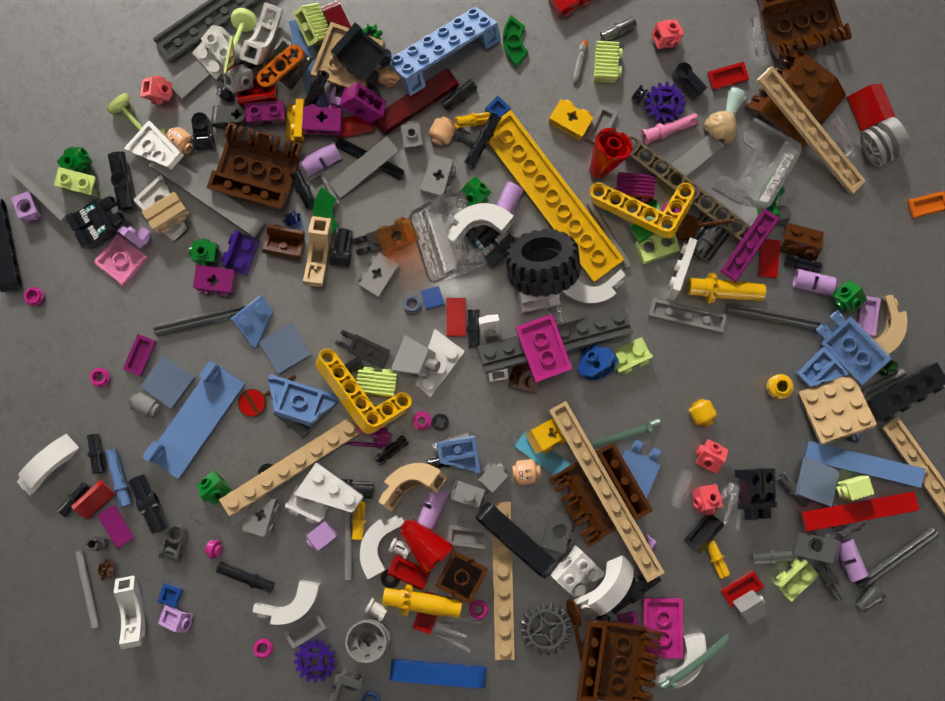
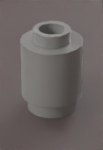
(144, 405)

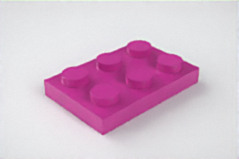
(543, 348)
(666, 616)

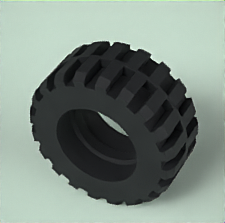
(543, 262)

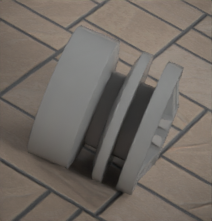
(885, 141)
(359, 648)

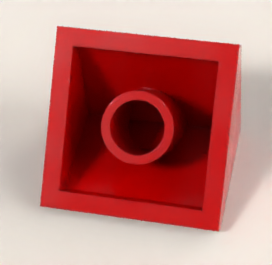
(257, 94)
(870, 106)

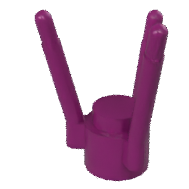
(381, 437)

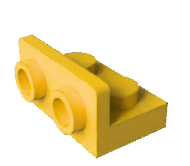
(294, 121)

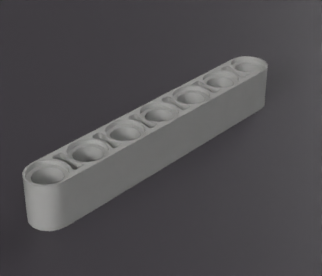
(215, 200)

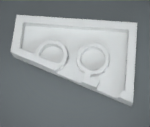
(153, 193)
(448, 355)
(328, 489)

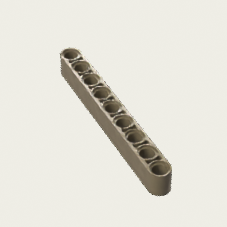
(666, 177)

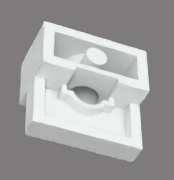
(213, 50)
(531, 303)
(577, 572)

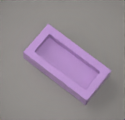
(868, 315)

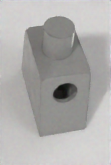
(415, 359)
(468, 494)

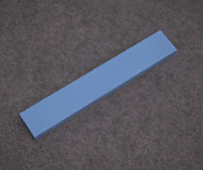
(299, 40)
(865, 464)

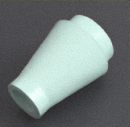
(735, 100)

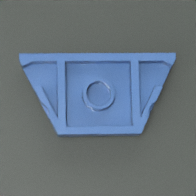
(299, 401)

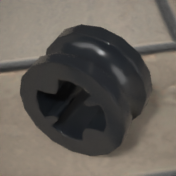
(639, 94)
(434, 420)

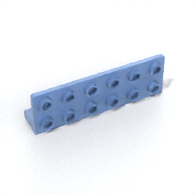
(440, 44)
(195, 420)

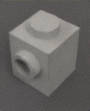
(238, 78)
(412, 136)
(493, 476)
(750, 607)

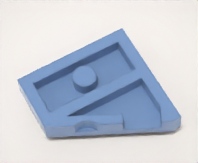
(253, 320)
(821, 369)
(459, 453)

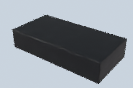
(704, 533)

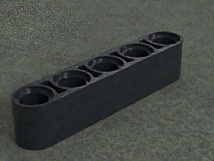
(9, 269)
(516, 540)

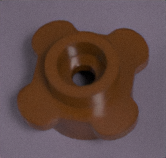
(106, 569)

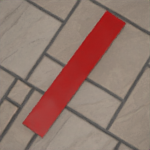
(859, 511)

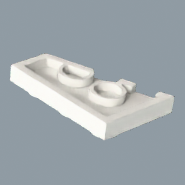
(154, 146)
(681, 268)

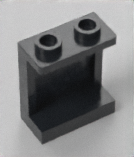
(361, 54)

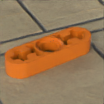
(266, 70)

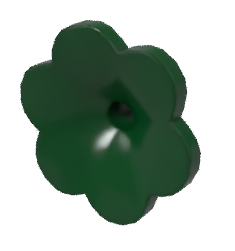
(889, 367)

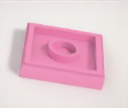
(120, 259)

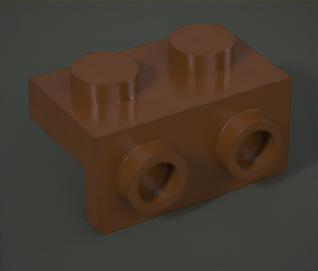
(802, 241)
(284, 242)
(522, 379)

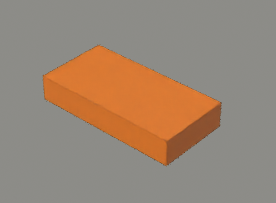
(926, 204)

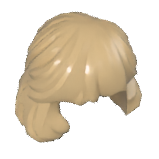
(721, 126)

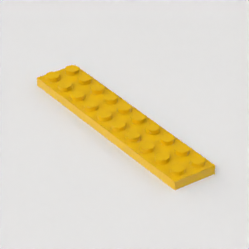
(553, 196)

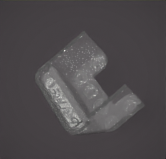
(766, 170)
(438, 255)

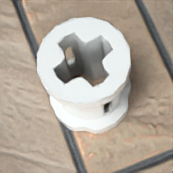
(404, 553)
(376, 609)

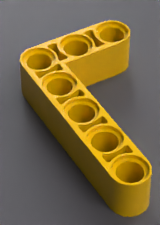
(645, 210)
(357, 395)

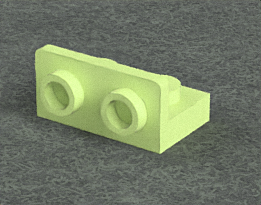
(76, 182)
(632, 355)
(796, 578)

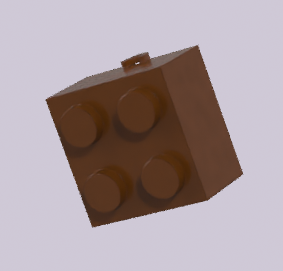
(461, 577)

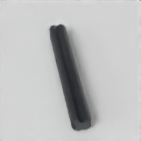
(358, 152)

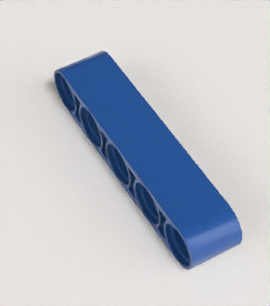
(438, 673)

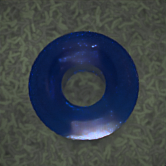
(292, 218)

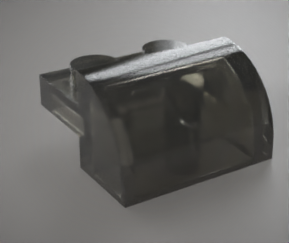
(294, 75)

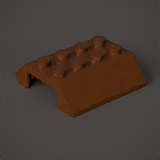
(801, 25)
(811, 83)
(256, 167)
(586, 502)
(618, 661)

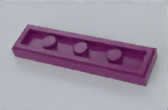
(749, 245)

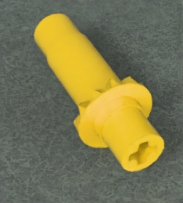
(714, 288)
(409, 600)

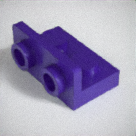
(240, 252)

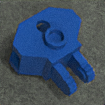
(596, 360)

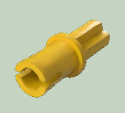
(471, 120)
(358, 522)
(717, 559)

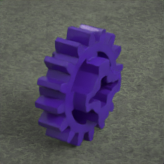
(659, 95)
(320, 666)

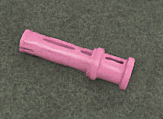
(661, 131)

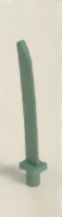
(648, 426)
(672, 680)

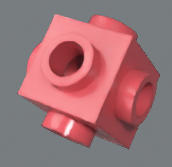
(667, 34)
(156, 90)
(711, 456)
(707, 499)

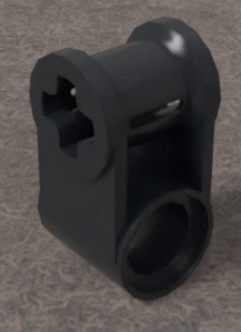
(203, 135)

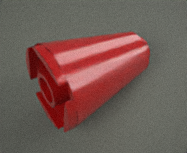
(609, 152)
(424, 544)

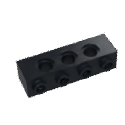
(879, 403)

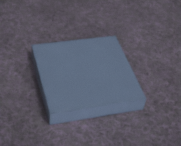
(285, 348)
(167, 382)
(817, 482)

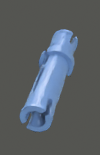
(119, 482)

